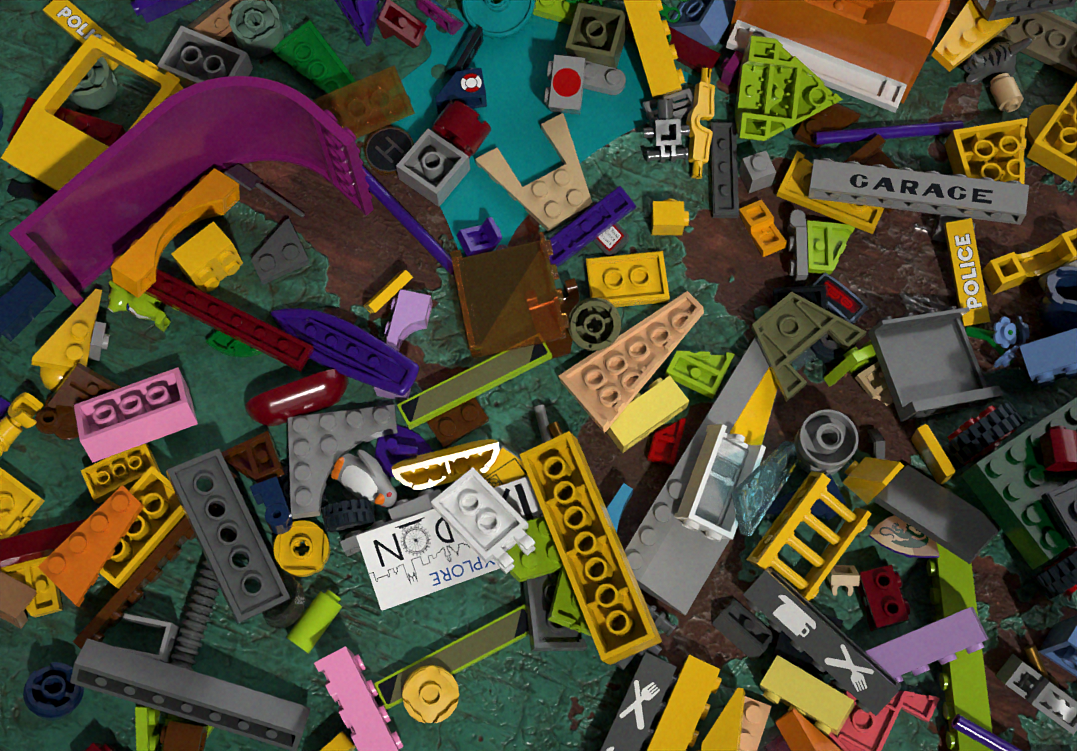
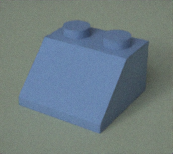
(704, 19)

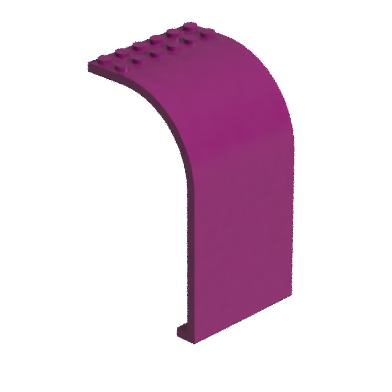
(166, 154)

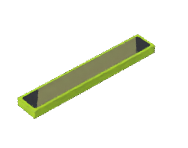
(471, 383)
(460, 653)

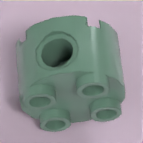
(256, 27)
(96, 88)

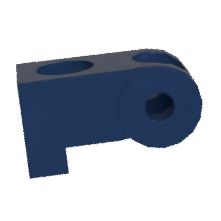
(277, 511)

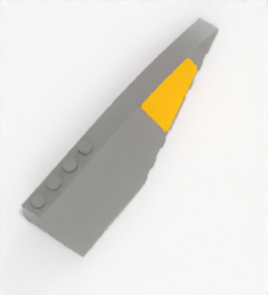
(665, 555)

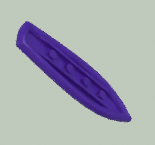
(349, 349)

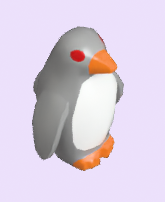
(364, 479)

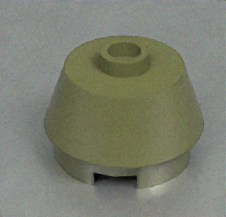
(594, 324)

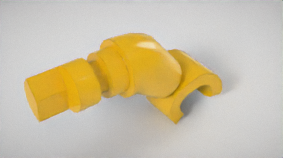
(20, 414)

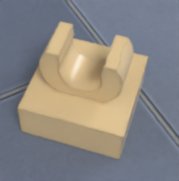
(843, 576)

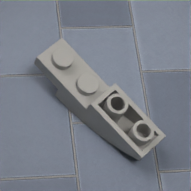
(400, 510)

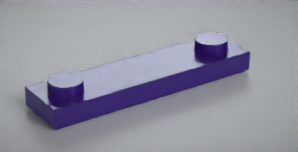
(590, 225)

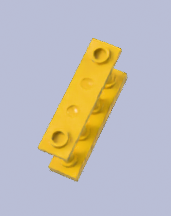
(783, 533)

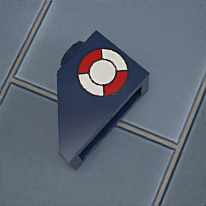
(466, 87)

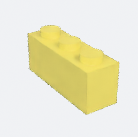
(647, 413)
(807, 695)

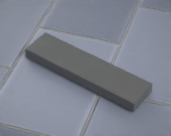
(724, 170)

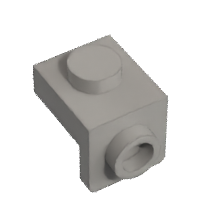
(99, 341)

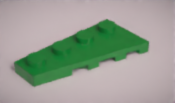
(313, 59)

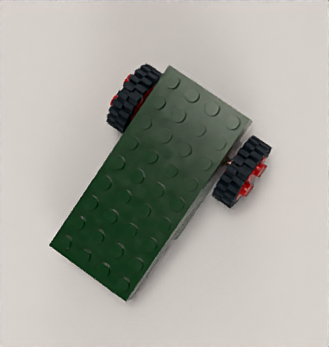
(1012, 486)

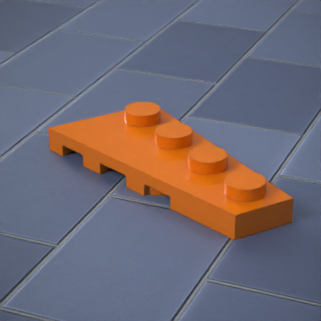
(83, 554)

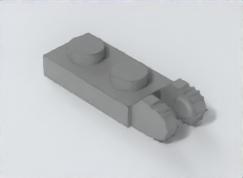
(798, 245)

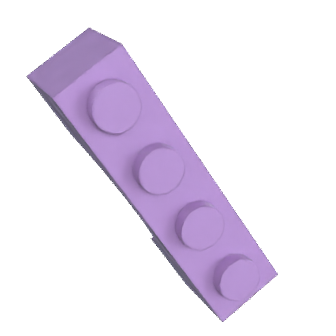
(410, 315)

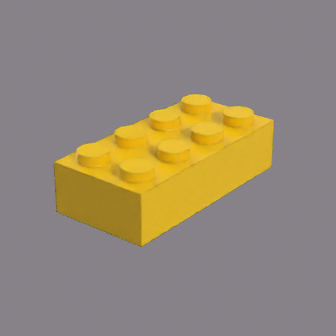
(118, 470)

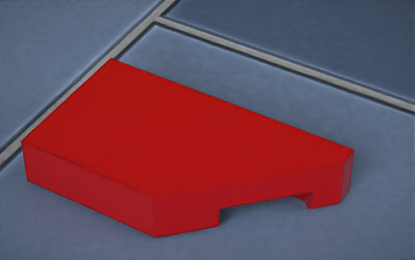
(666, 444)

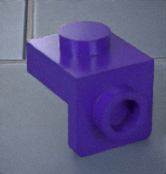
(480, 238)

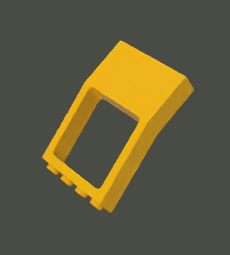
(52, 148)

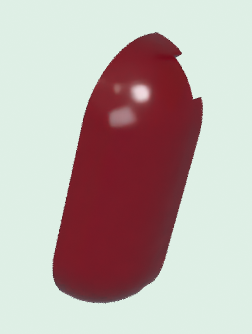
(298, 398)

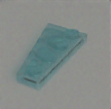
(762, 486)

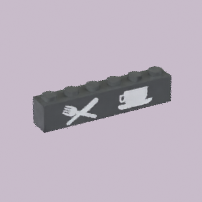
(822, 641)
(641, 705)

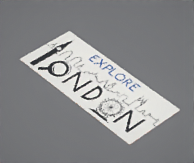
(428, 554)

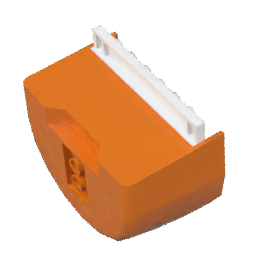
(851, 45)

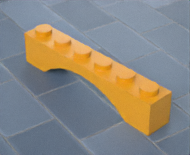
(209, 198)

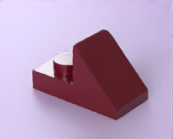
(398, 22)

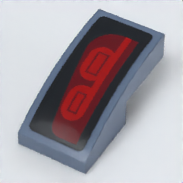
(841, 300)

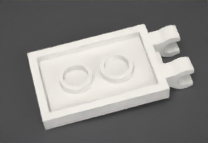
(483, 519)

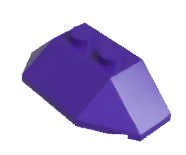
(362, 16)

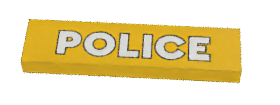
(77, 24)
(966, 271)

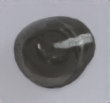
(289, 611)

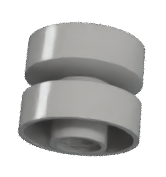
(825, 442)

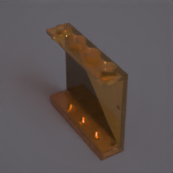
(510, 298)

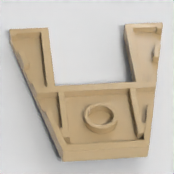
(556, 195)

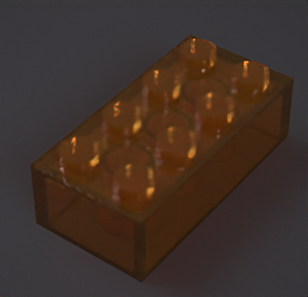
(368, 102)

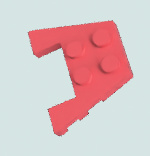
(869, 732)

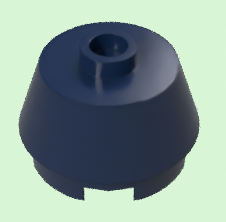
(51, 693)

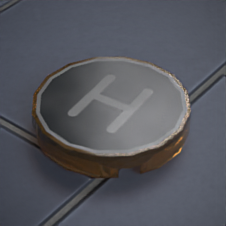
(386, 149)

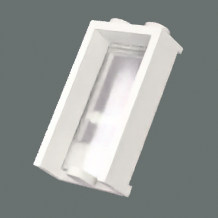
(718, 471)

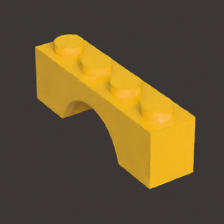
(1020, 268)

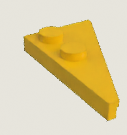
(72, 339)

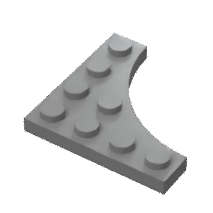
(320, 441)

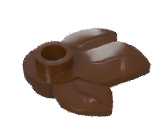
(62, 426)

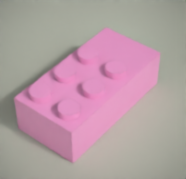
(135, 415)

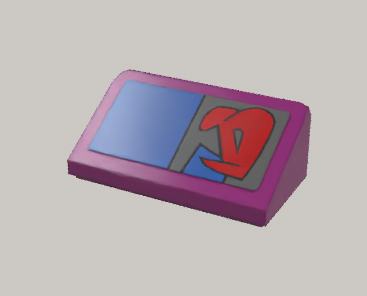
(440, 15)

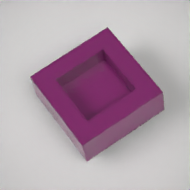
(731, 67)

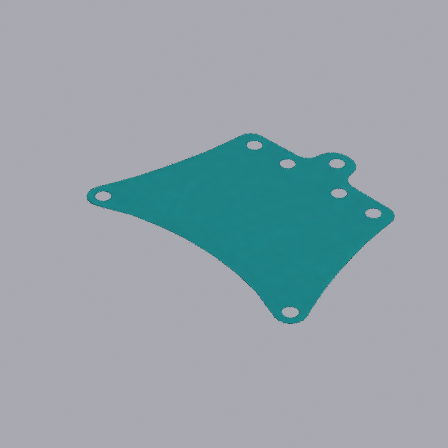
(515, 95)

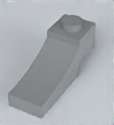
(1040, 692)

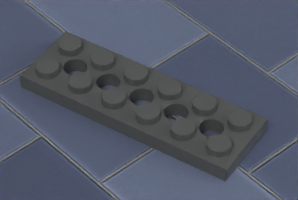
(218, 552)

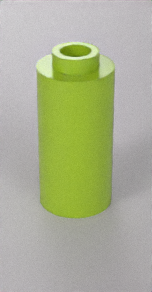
(315, 620)

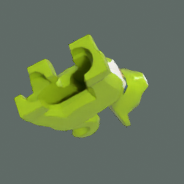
(143, 307)

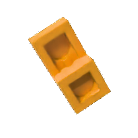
(761, 228)

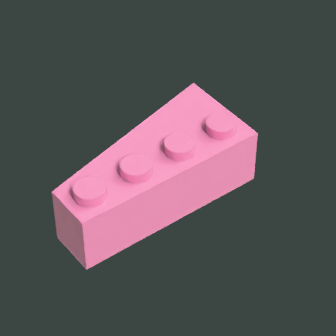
(357, 702)

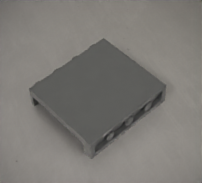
(930, 363)

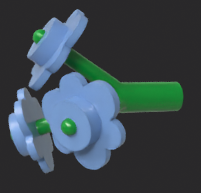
(1004, 334)

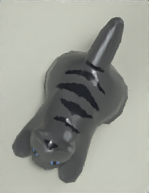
(996, 60)

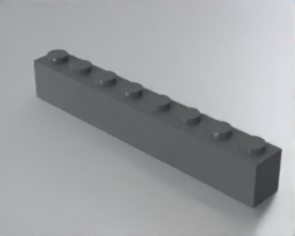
(190, 695)

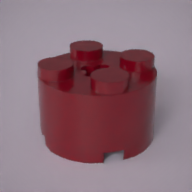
(461, 127)

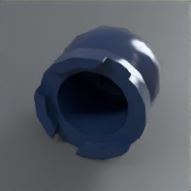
(1059, 301)

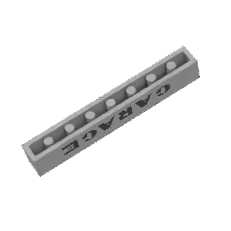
(919, 191)

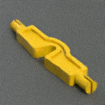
(701, 136)

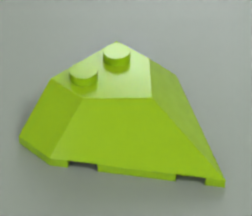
(775, 91)

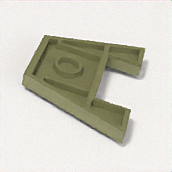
(792, 329)

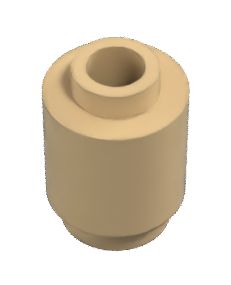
(1006, 92)

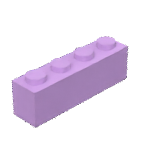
(930, 643)

